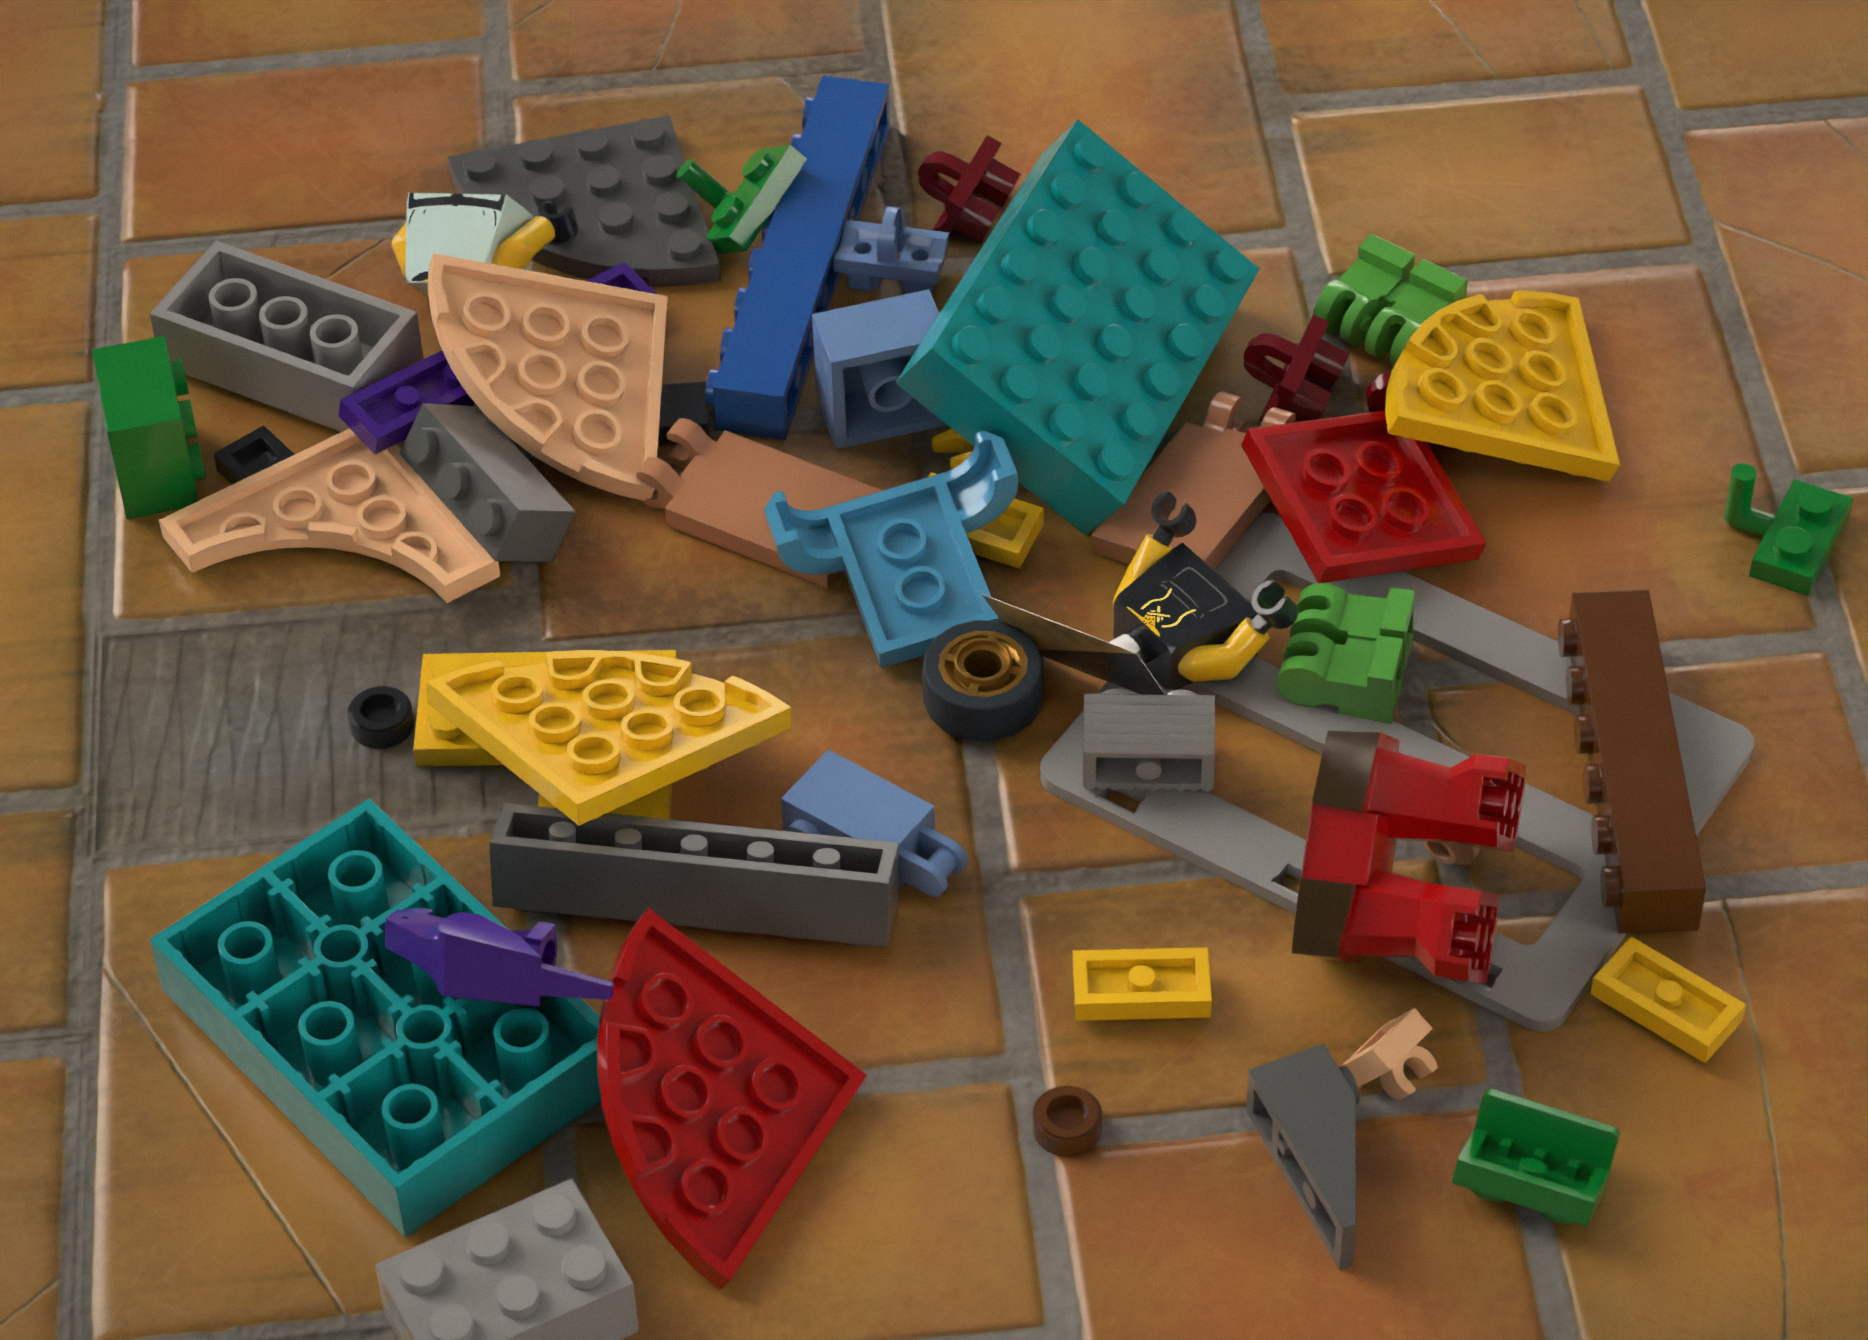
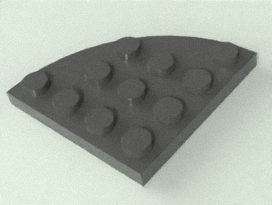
(622, 197)

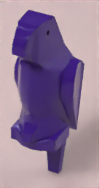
(486, 961)

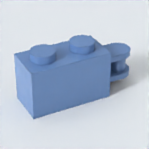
(855, 803)

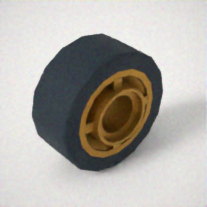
(983, 680)

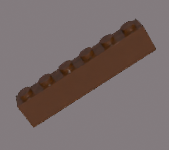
(1633, 764)

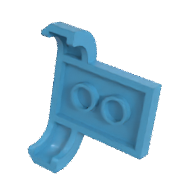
(906, 548)

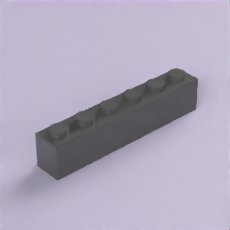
(696, 875)

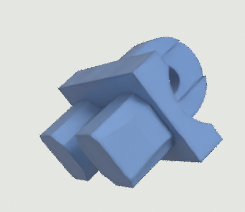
(871, 250)

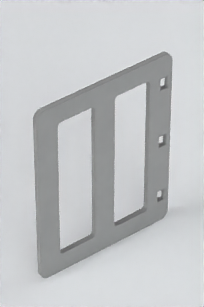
(1533, 982)

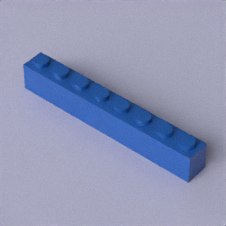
(793, 272)

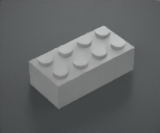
(282, 333)

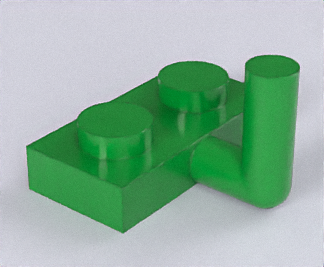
(744, 212)
(1796, 537)

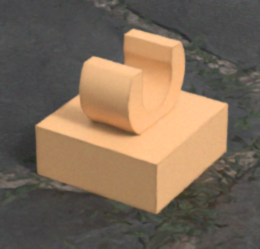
(1389, 1051)

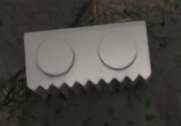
(1149, 741)

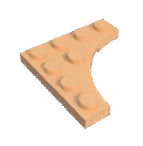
(341, 501)

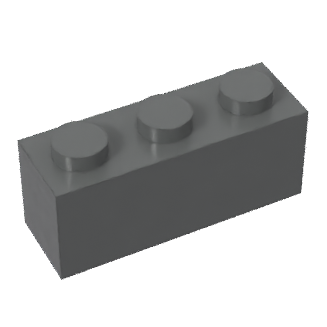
(487, 483)

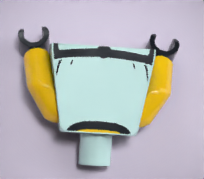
(475, 229)

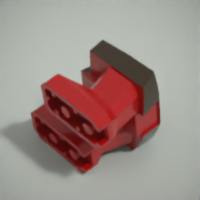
(1359, 809)

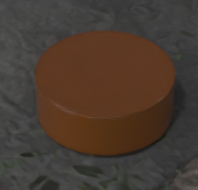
(1067, 1121)

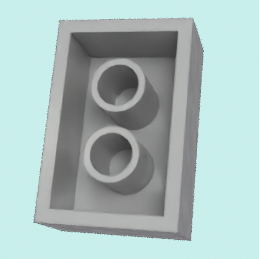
(513, 1276)

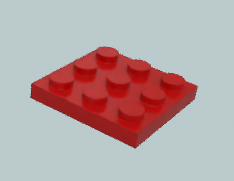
(1361, 497)

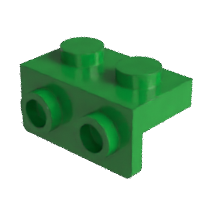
(1537, 1158)

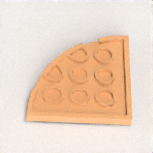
(557, 365)

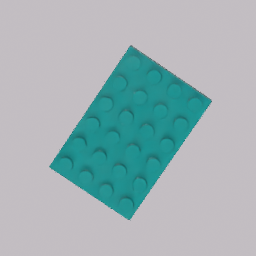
(1080, 326)
(357, 1043)

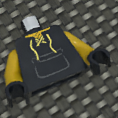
(1184, 614)

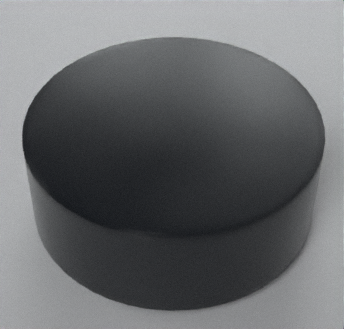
(380, 717)

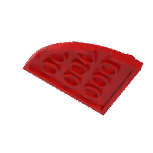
(709, 1095)

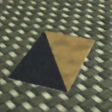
(1080, 650)

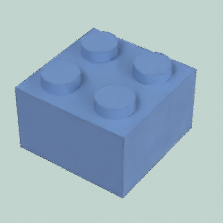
(860, 359)

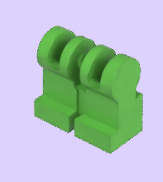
(1386, 297)
(1348, 651)

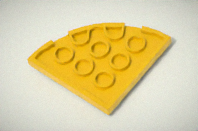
(1506, 384)
(605, 723)

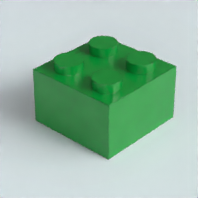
(149, 426)

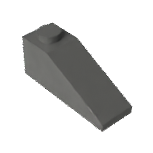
(1308, 1124)

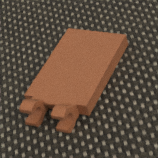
(1200, 469)
(730, 484)

